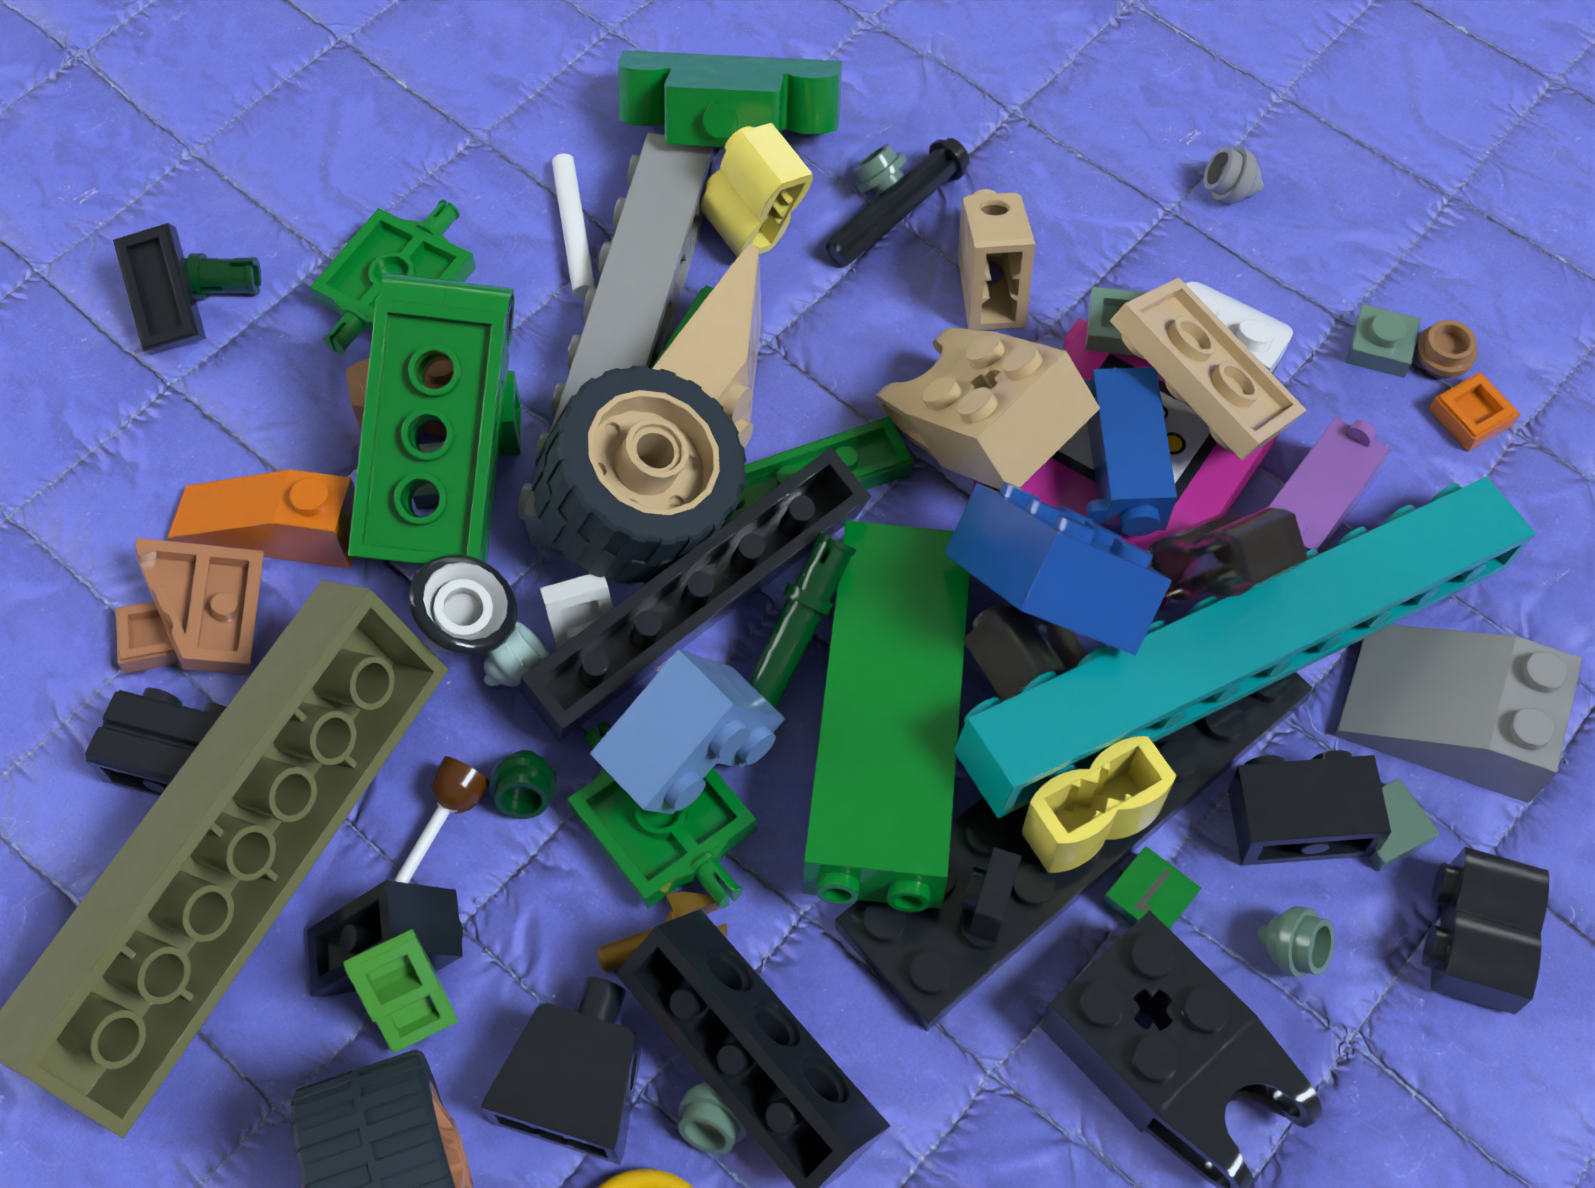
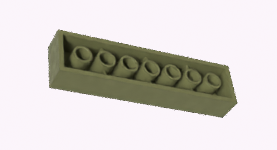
(217, 858)

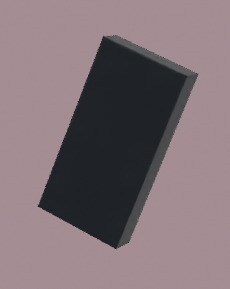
(159, 289)

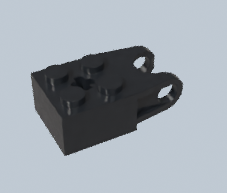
(1186, 1066)

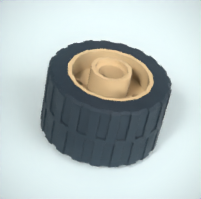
(637, 473)

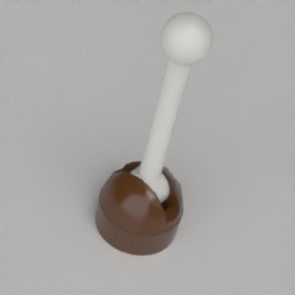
(455, 790)

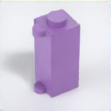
(1332, 480)

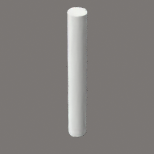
(573, 225)

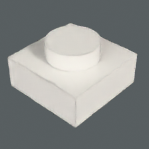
(575, 605)

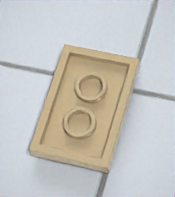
(1207, 367)

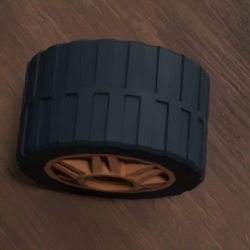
(378, 1129)

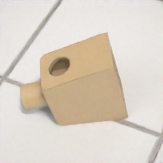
(997, 234)

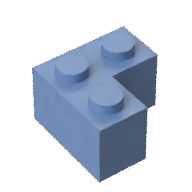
(682, 727)

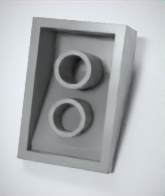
(1463, 705)

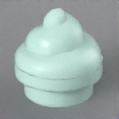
(514, 658)

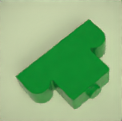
(713, 96)

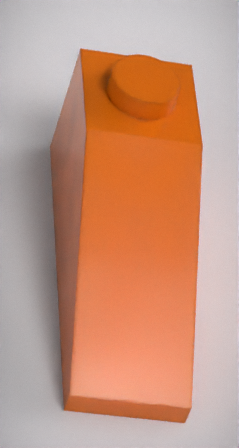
(277, 512)

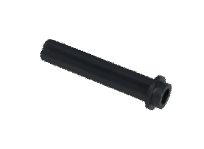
(945, 161)

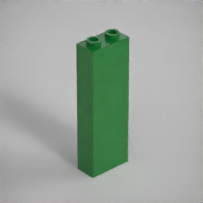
(889, 722)

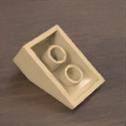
(722, 342)

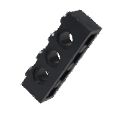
(752, 1050)

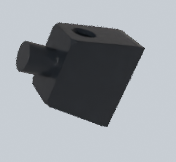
(571, 1075)

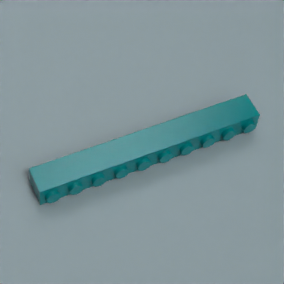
(1239, 642)

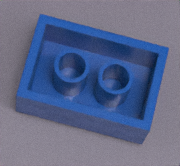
(1058, 565)

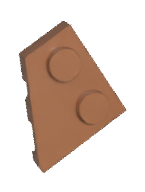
(205, 601)

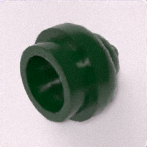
(522, 784)

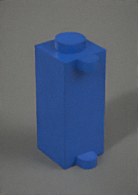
(1130, 452)

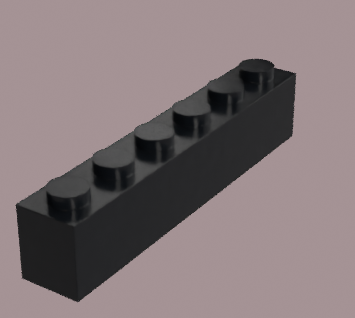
(692, 594)

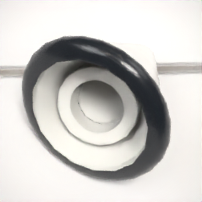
(462, 605)

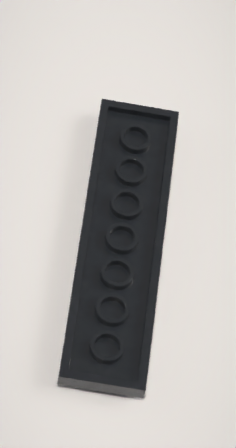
(929, 953)

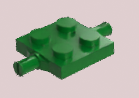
(389, 247)
(665, 849)

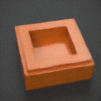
(1474, 411)

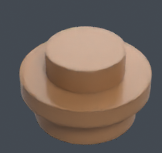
(1447, 348)

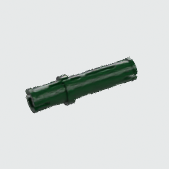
(800, 617)

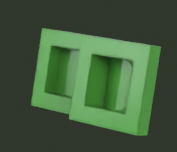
(401, 991)

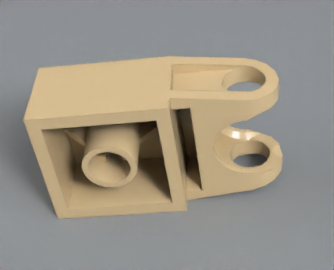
(991, 405)

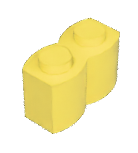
(755, 189)
(1107, 802)

